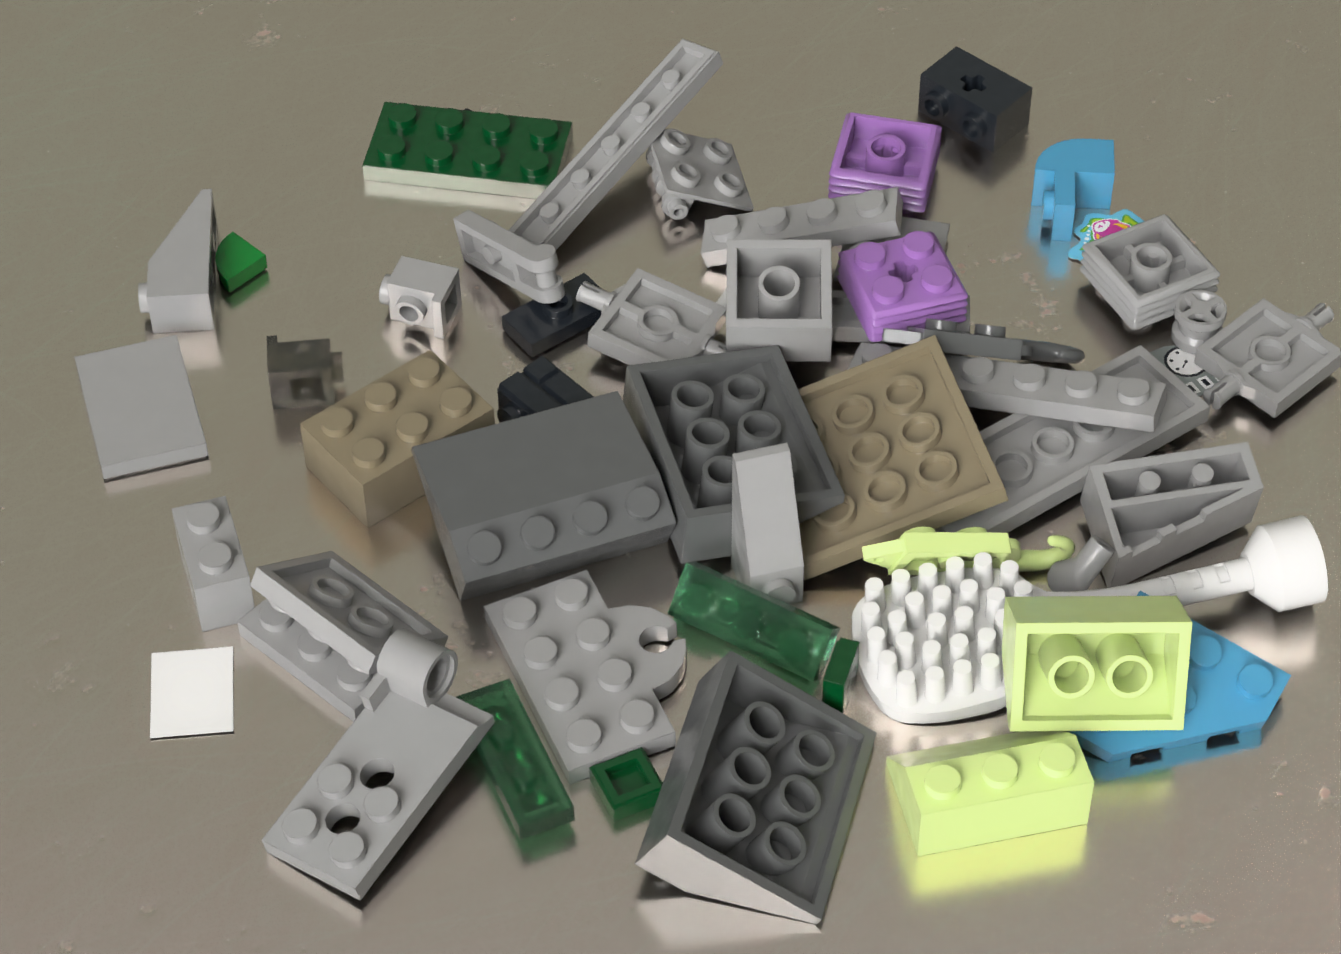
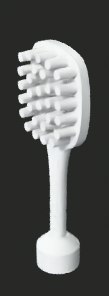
(937, 637)

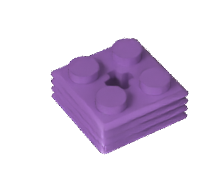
(885, 155)
(901, 283)

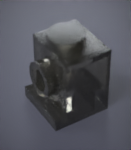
(303, 372)

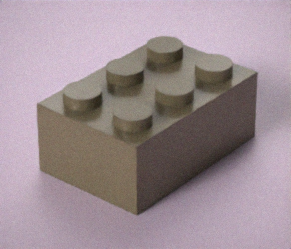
(367, 438)

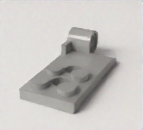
(403, 730)

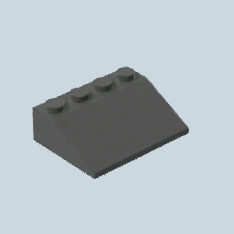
(702, 413)
(543, 494)
(757, 794)

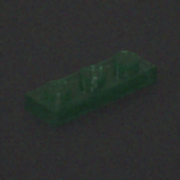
(753, 621)
(519, 763)

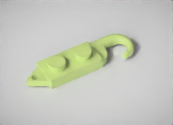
(928, 546)

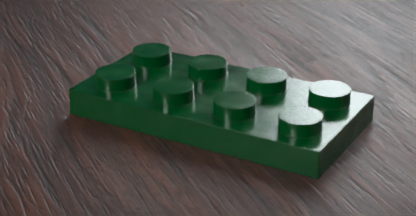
(467, 150)

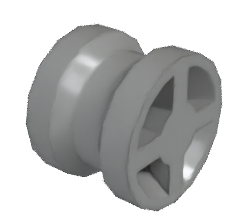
(1198, 318)

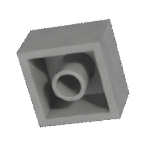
(780, 297)

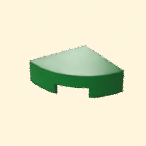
(238, 261)

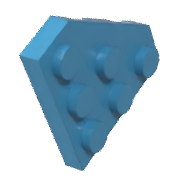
(1224, 694)

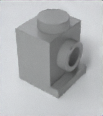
(422, 294)

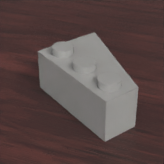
(1168, 505)

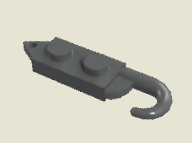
(985, 342)

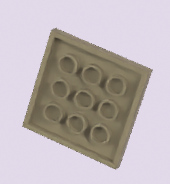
(899, 452)

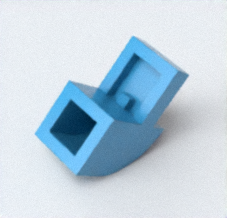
(1072, 177)

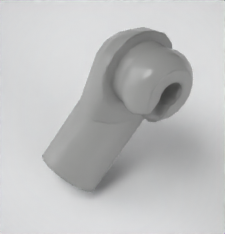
(1080, 571)

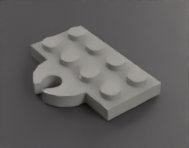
(589, 670)

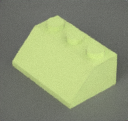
(1095, 663)
(992, 789)

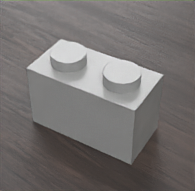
(213, 562)

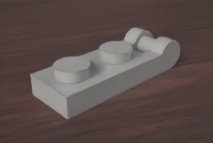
(510, 257)

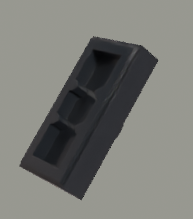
(542, 325)

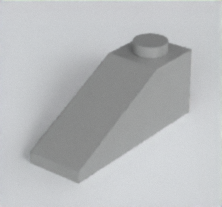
(183, 272)
(766, 523)

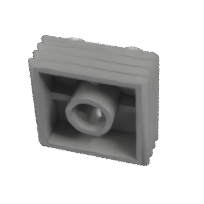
(1147, 270)

